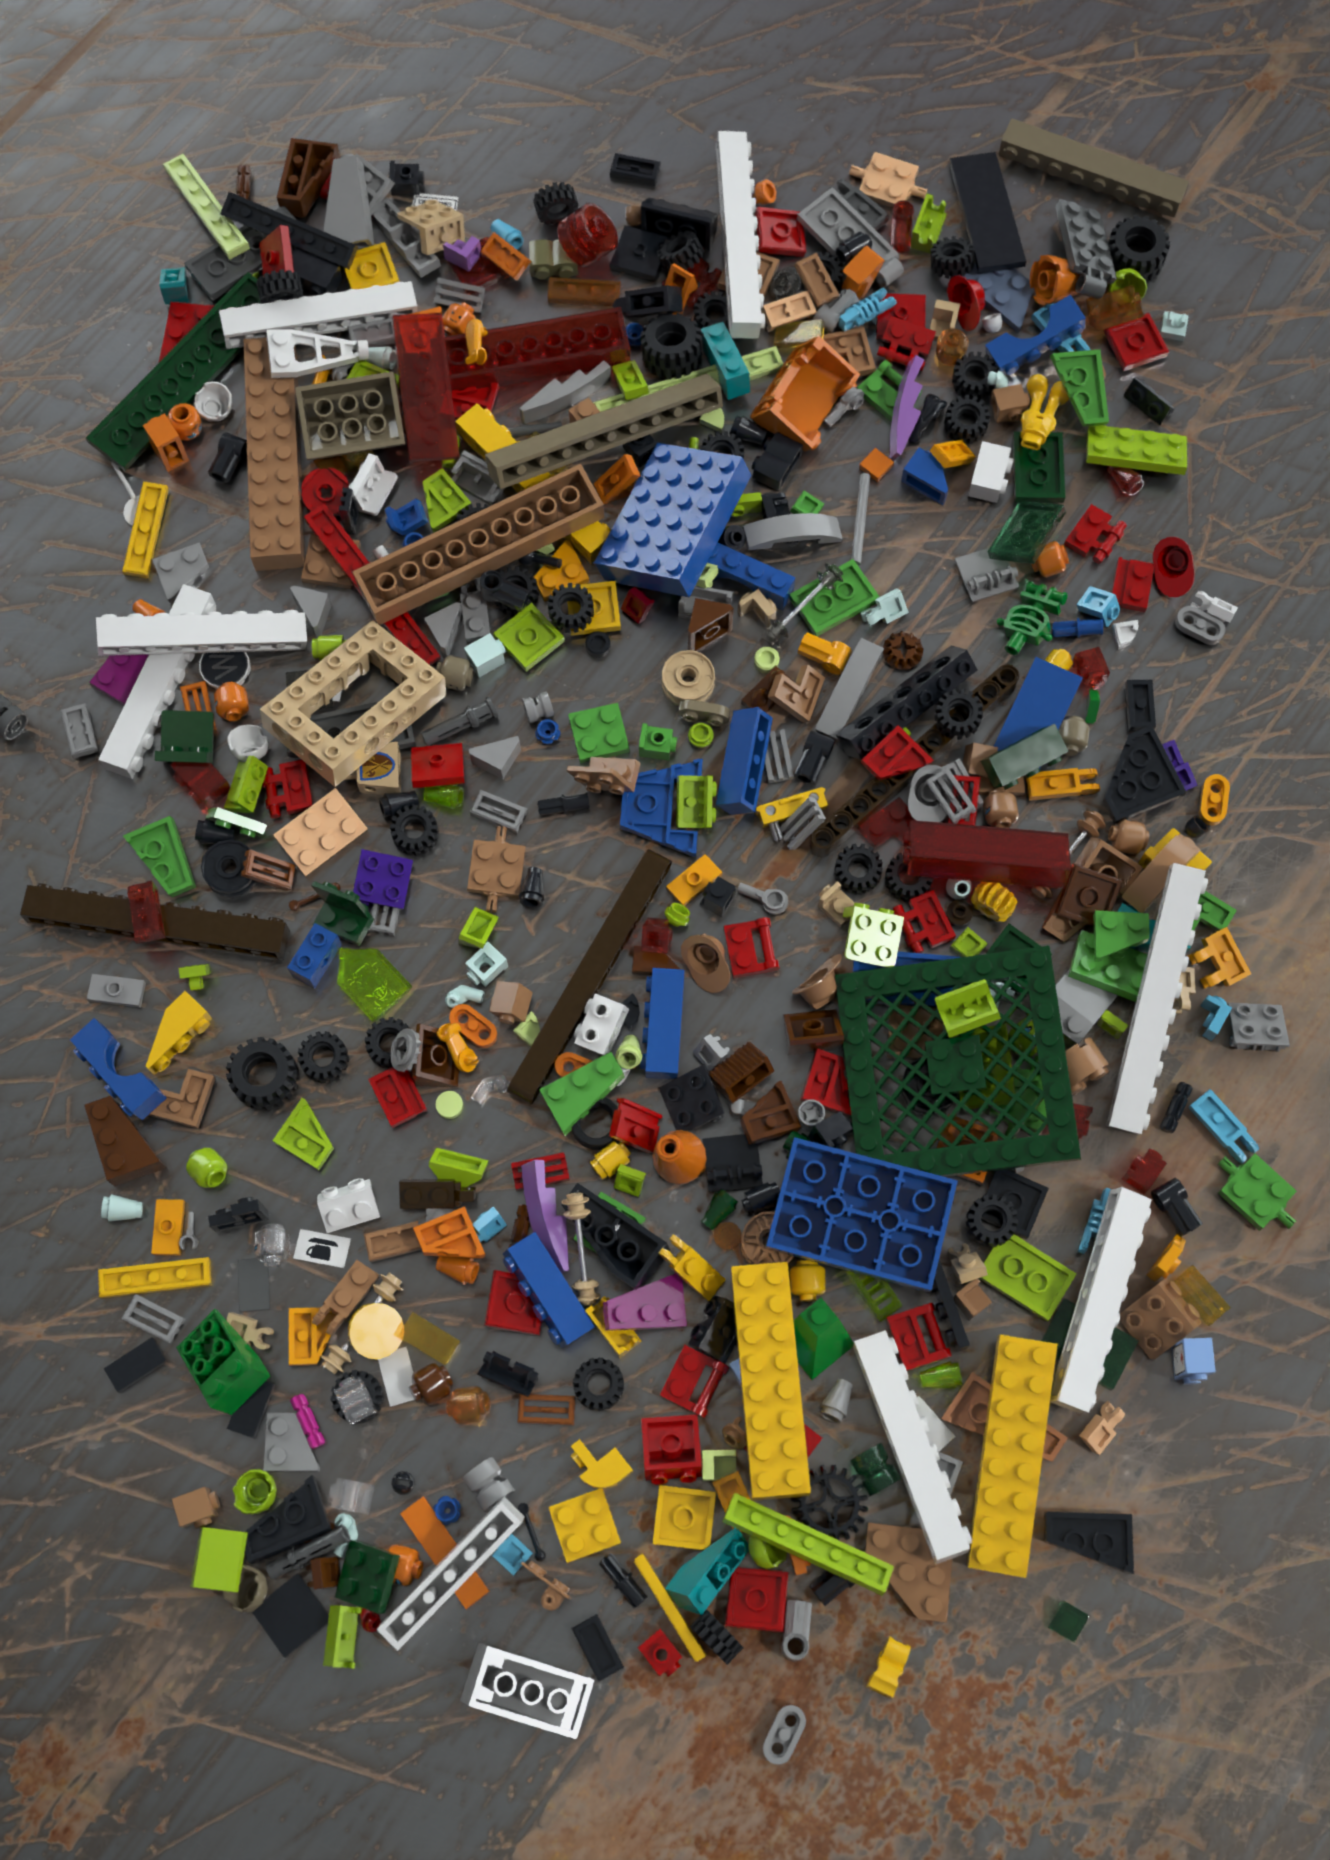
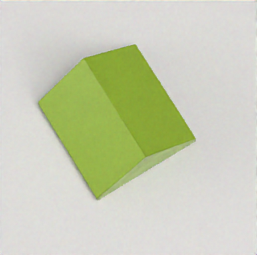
(218, 1559)

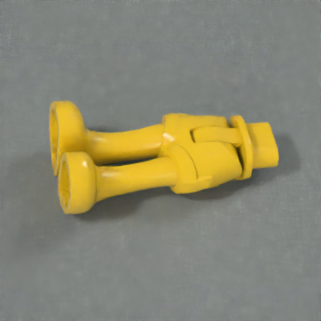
(1038, 425)

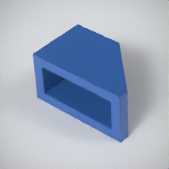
(926, 476)

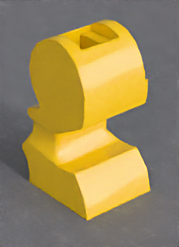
(889, 1668)

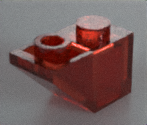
(203, 781)

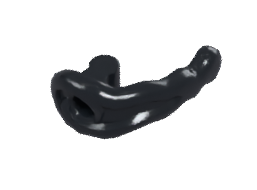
(930, 411)

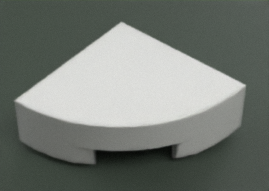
(1124, 633)

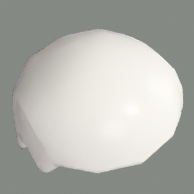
(213, 401)
(247, 741)

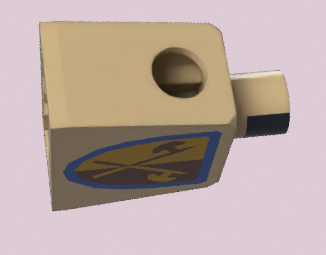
(381, 772)

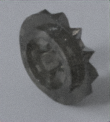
(781, 280)

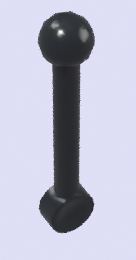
(540, 1555)

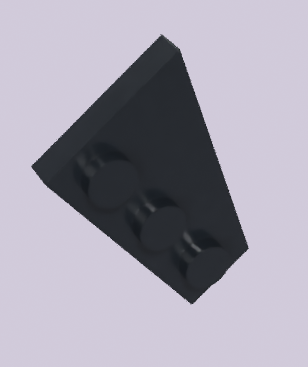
(289, 1524)

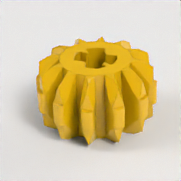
(994, 901)

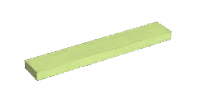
(206, 206)

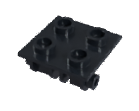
(692, 1100)
(732, 1163)

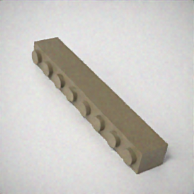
(1093, 168)

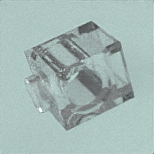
(354, 1400)
(351, 1496)

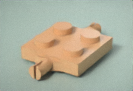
(888, 180)

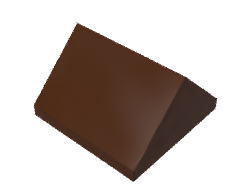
(708, 623)
(813, 1030)
(434, 1062)

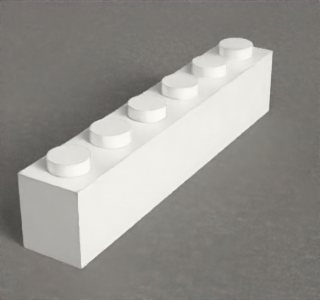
(450, 1573)

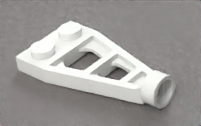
(282, 356)

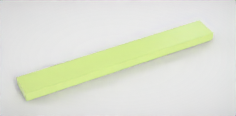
(758, 364)

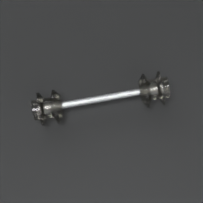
(827, 580)

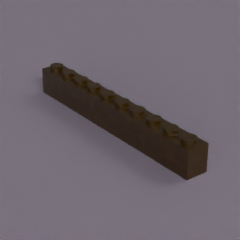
(181, 925)

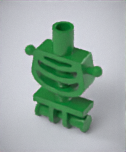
(1024, 620)

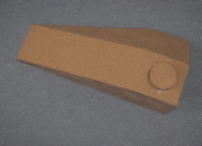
(1101, 858)

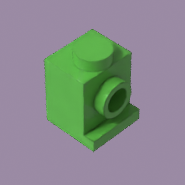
(657, 750)

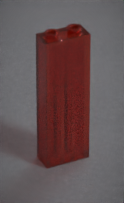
(987, 854)

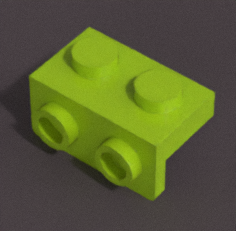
(695, 801)
(967, 1008)

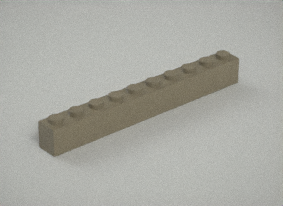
(603, 431)

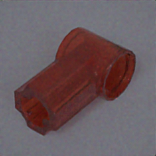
(901, 226)

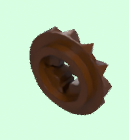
(895, 657)

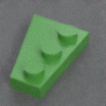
(579, 1090)

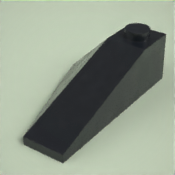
(620, 1241)

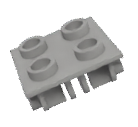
(986, 576)
(1259, 1026)

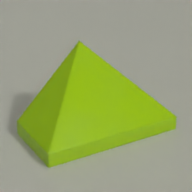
(477, 928)
(457, 1166)

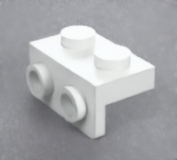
(372, 485)
(347, 1205)

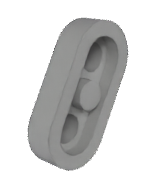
(1200, 625)
(784, 1734)

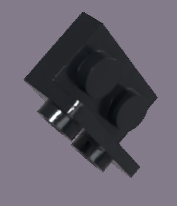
(716, 1329)

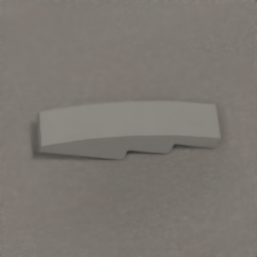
(404, 238)
(559, 396)
(849, 688)

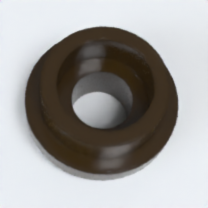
(956, 919)

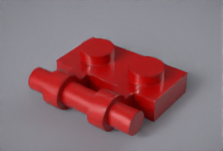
(907, 336)
(1088, 530)
(296, 788)
(931, 918)

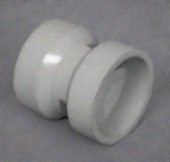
(538, 707)
(813, 1111)

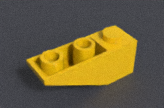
(178, 1026)

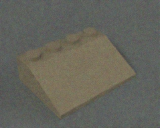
(350, 415)

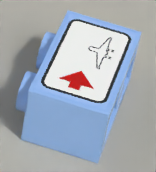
(1193, 1360)

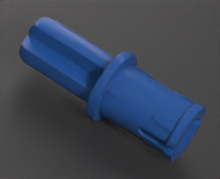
(1077, 628)

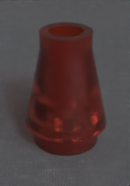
(1127, 479)

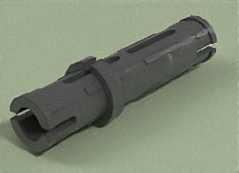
(297, 1557)

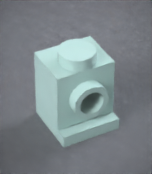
(485, 957)

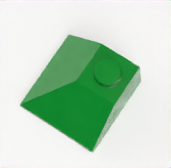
(819, 1338)

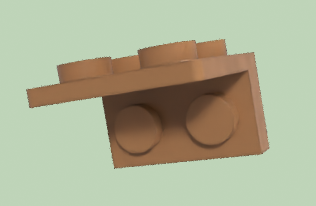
(607, 774)

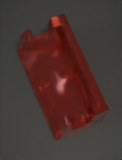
(145, 912)

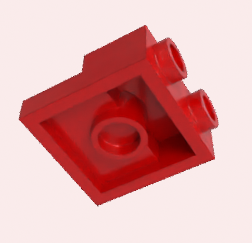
(671, 1448)

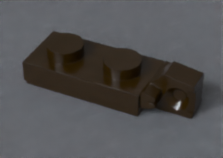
(433, 1193)

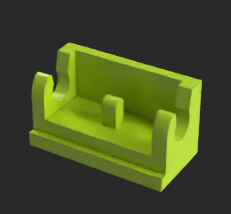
(928, 225)
(341, 1636)

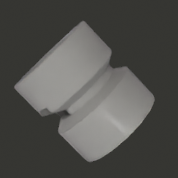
(488, 1484)

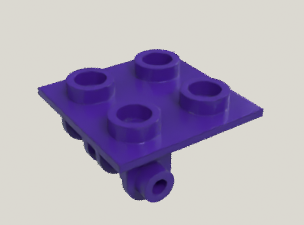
(382, 879)

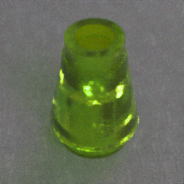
(446, 795)
(942, 1376)

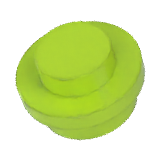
(700, 735)
(677, 914)

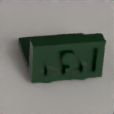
(186, 736)
(342, 913)

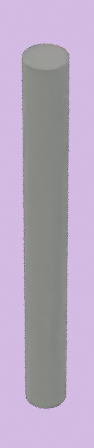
(860, 518)

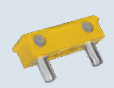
(780, 810)

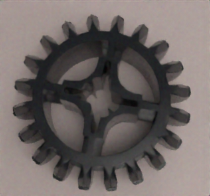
(852, 1500)

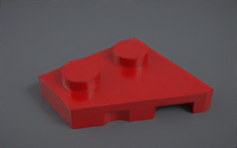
(467, 398)
(827, 1082)

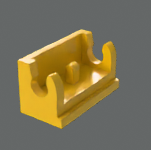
(621, 1340)

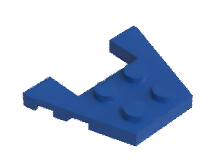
(649, 808)

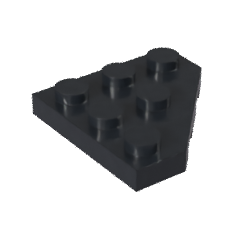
(1142, 777)

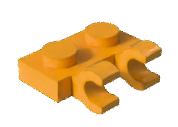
(1225, 957)

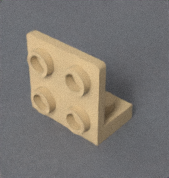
(436, 224)

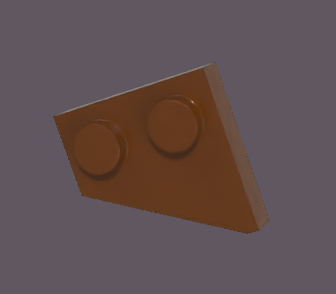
(770, 1116)

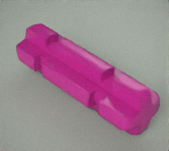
(307, 1421)

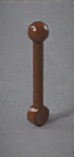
(295, 905)

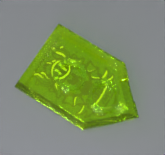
(370, 980)

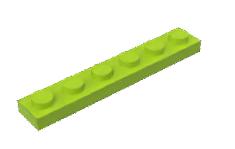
(808, 1544)

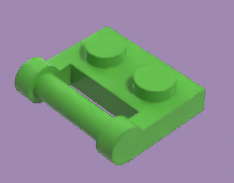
(878, 392)

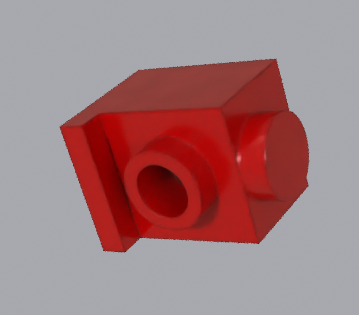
(652, 1645)

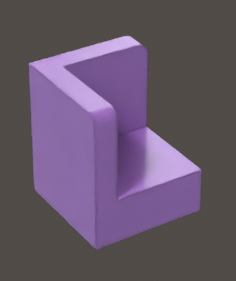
(463, 253)

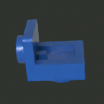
(406, 518)

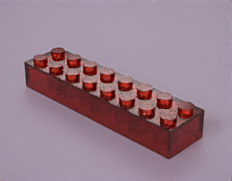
(541, 349)

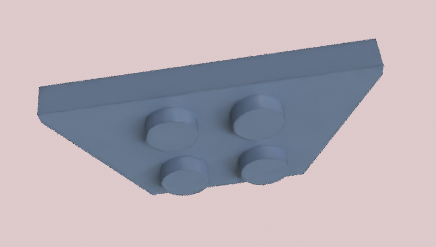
(1005, 293)

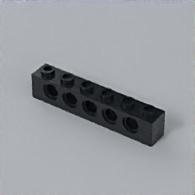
(907, 701)

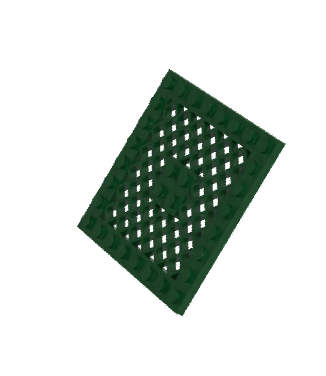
(958, 1065)

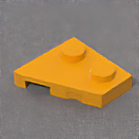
(570, 572)
(1168, 1260)
(305, 1338)

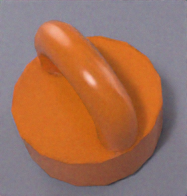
(765, 192)

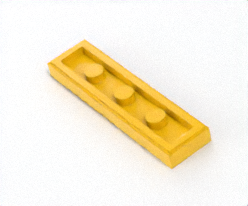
(145, 530)
(154, 1277)
(669, 1607)

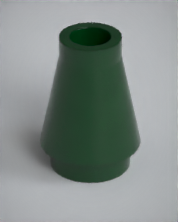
(718, 1209)

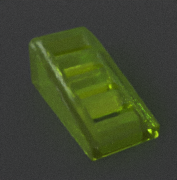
(873, 1304)

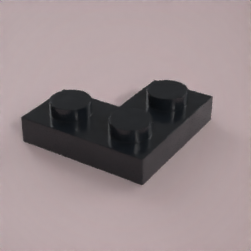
(243, 1213)

